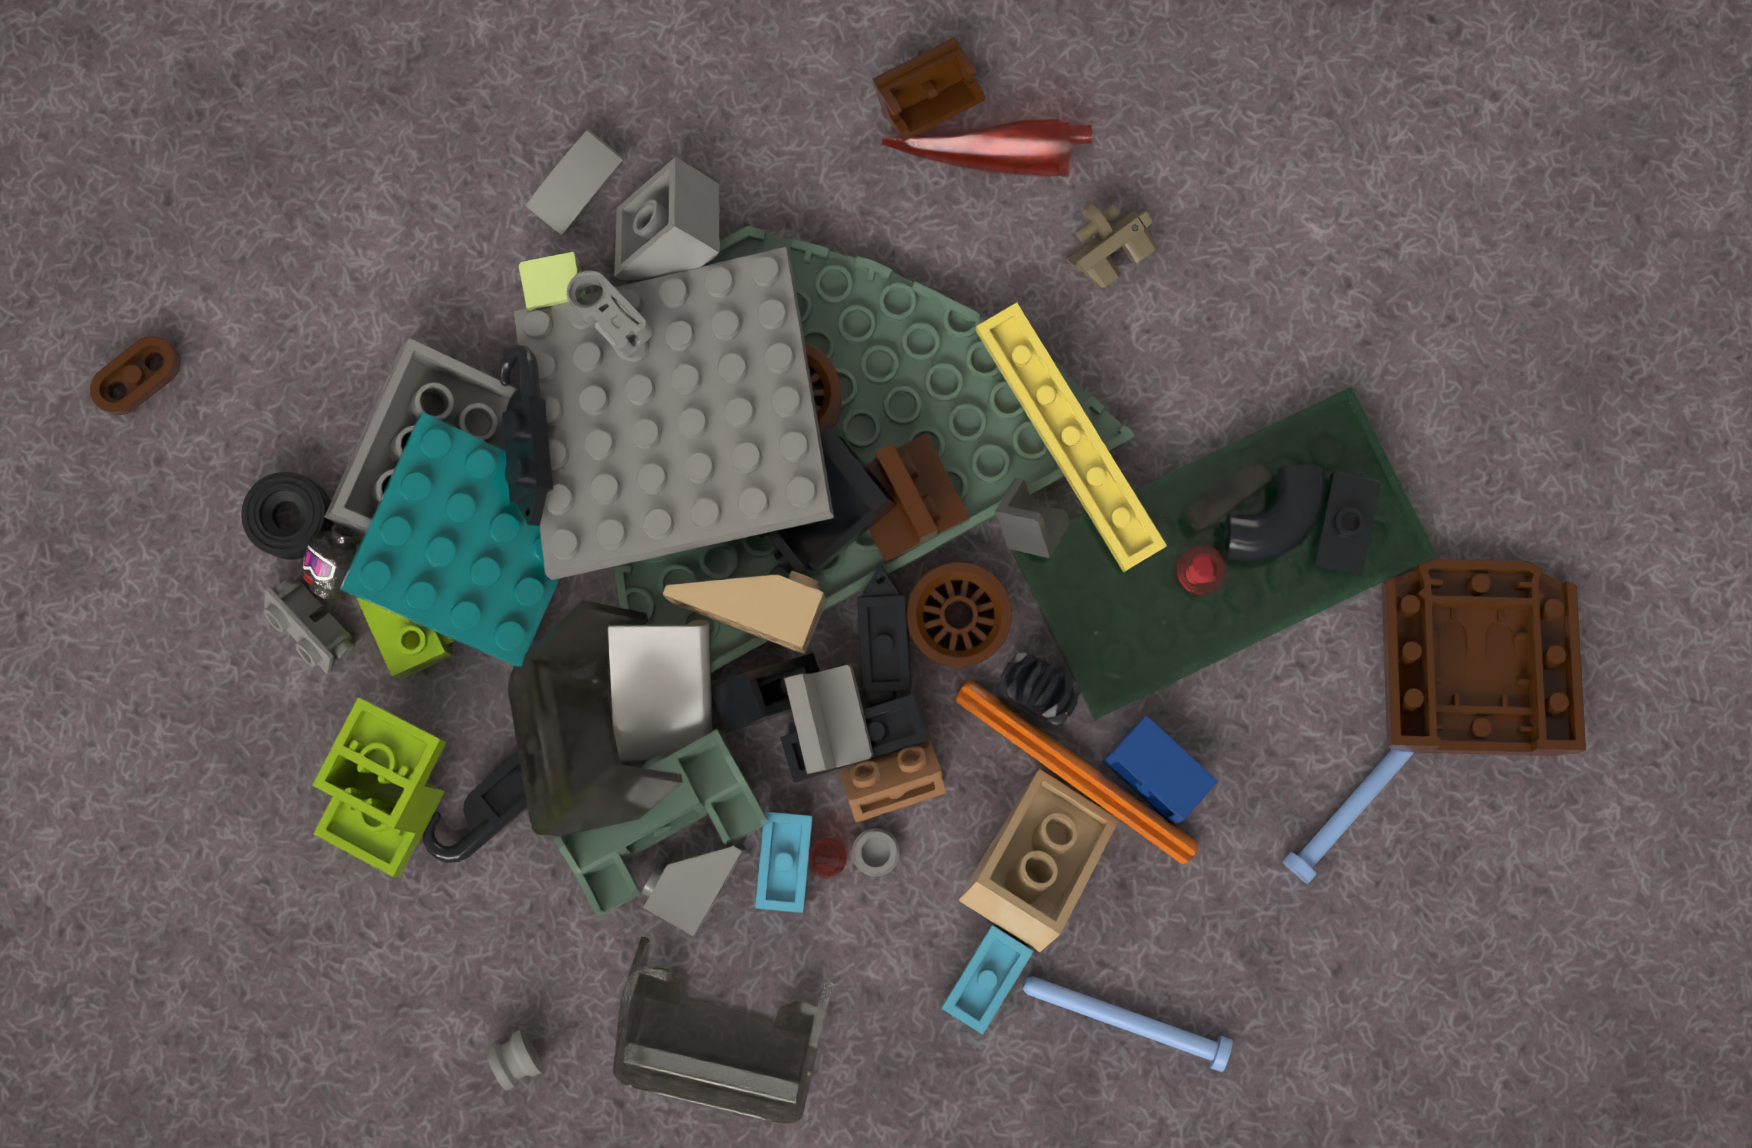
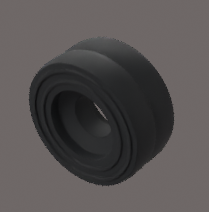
(267, 497)

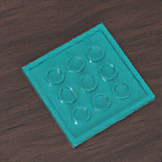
(454, 546)

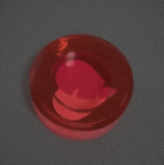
(1201, 570)

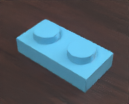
(784, 862)
(987, 979)

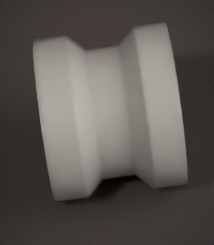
(514, 1060)

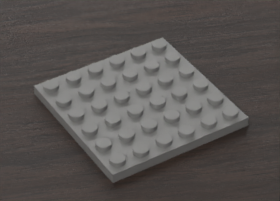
(692, 433)

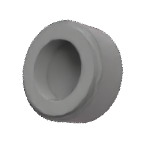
(875, 852)

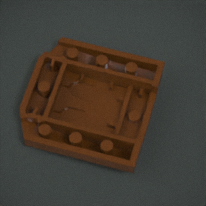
(1482, 660)

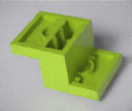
(379, 787)

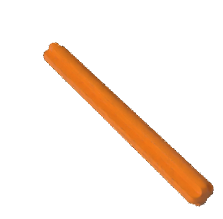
(1077, 772)

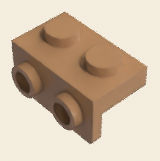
(893, 781)

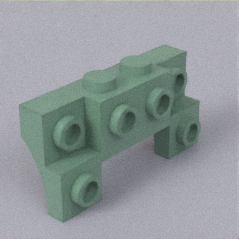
(709, 786)

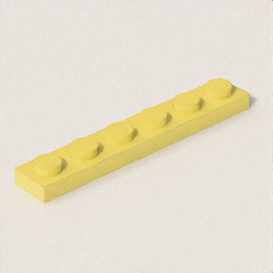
(1070, 437)

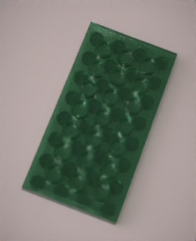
(1145, 630)

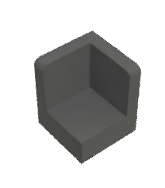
(1027, 525)

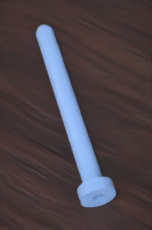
(1303, 863)
(1216, 1052)

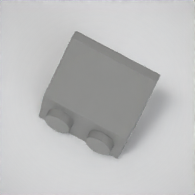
(668, 224)

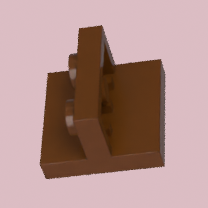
(924, 498)

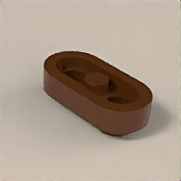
(134, 371)

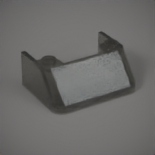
(568, 730)
(713, 1051)

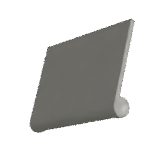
(659, 687)

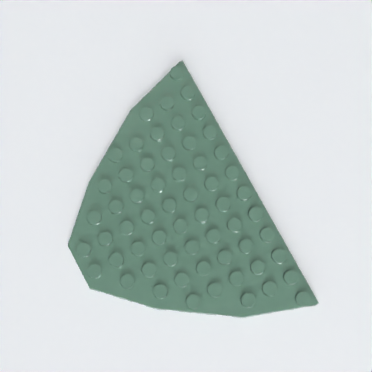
(903, 372)

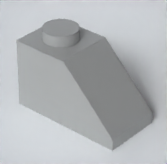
(690, 888)

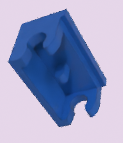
(1160, 771)

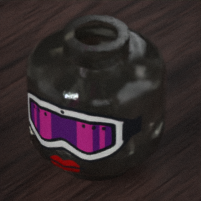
(328, 561)

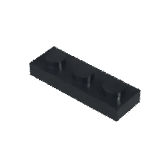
(889, 726)

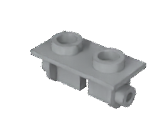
(293, 613)

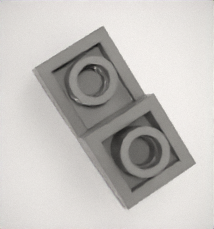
(575, 182)

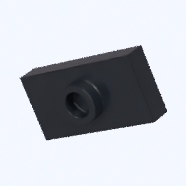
(1346, 523)

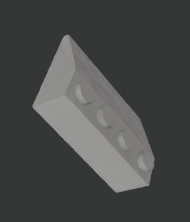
(415, 384)

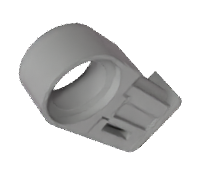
(610, 314)

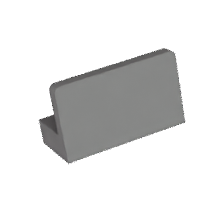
(829, 718)

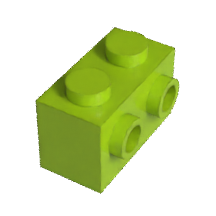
(404, 643)

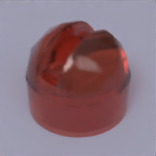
(829, 849)

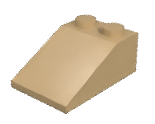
(764, 606)
(1040, 861)

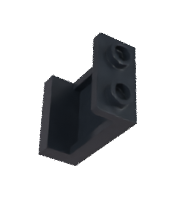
(856, 504)

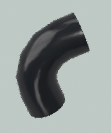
(1284, 523)

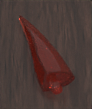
(1012, 148)

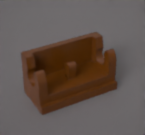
(928, 89)

